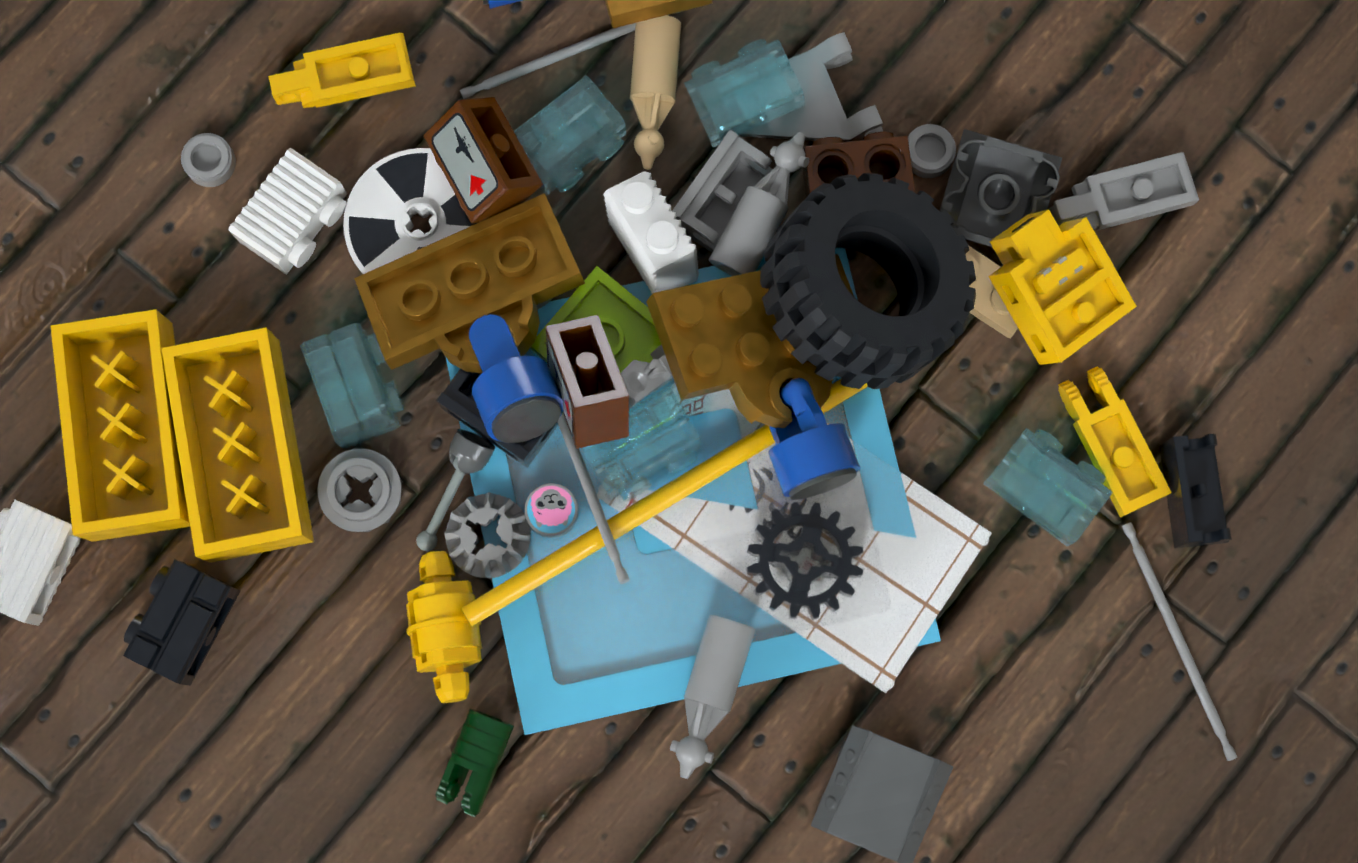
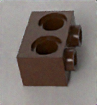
(857, 156)

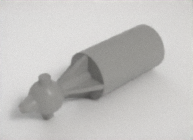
(759, 212)
(712, 687)

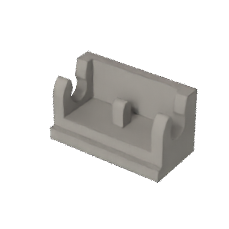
(719, 188)

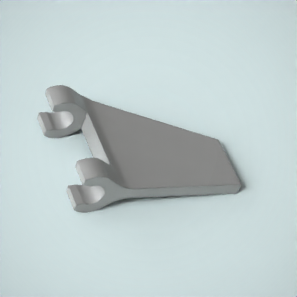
(822, 111)

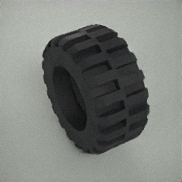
(907, 241)

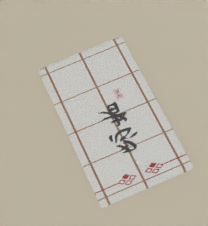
(909, 539)

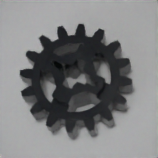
(778, 556)

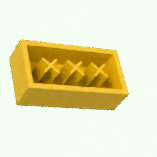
(118, 426)
(237, 445)

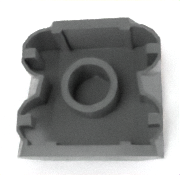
(997, 185)
(881, 795)

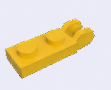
(1115, 444)

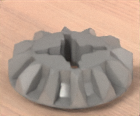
(335, 490)
(491, 560)

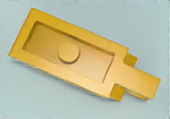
(346, 73)

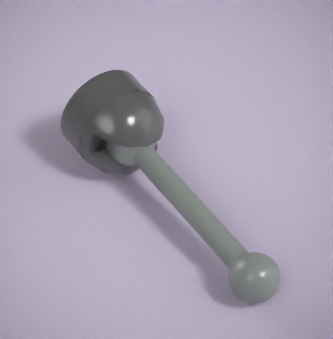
(468, 455)

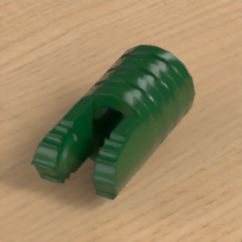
(477, 749)

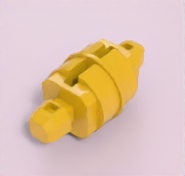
(438, 628)

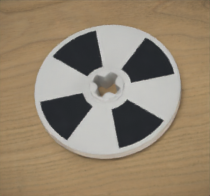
(387, 198)

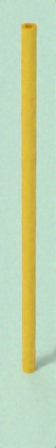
(634, 516)

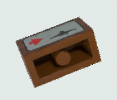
(482, 158)
(588, 381)

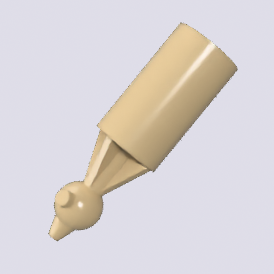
(654, 81)

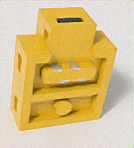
(1057, 284)

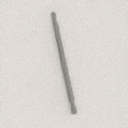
(548, 59)
(593, 501)
(1179, 642)

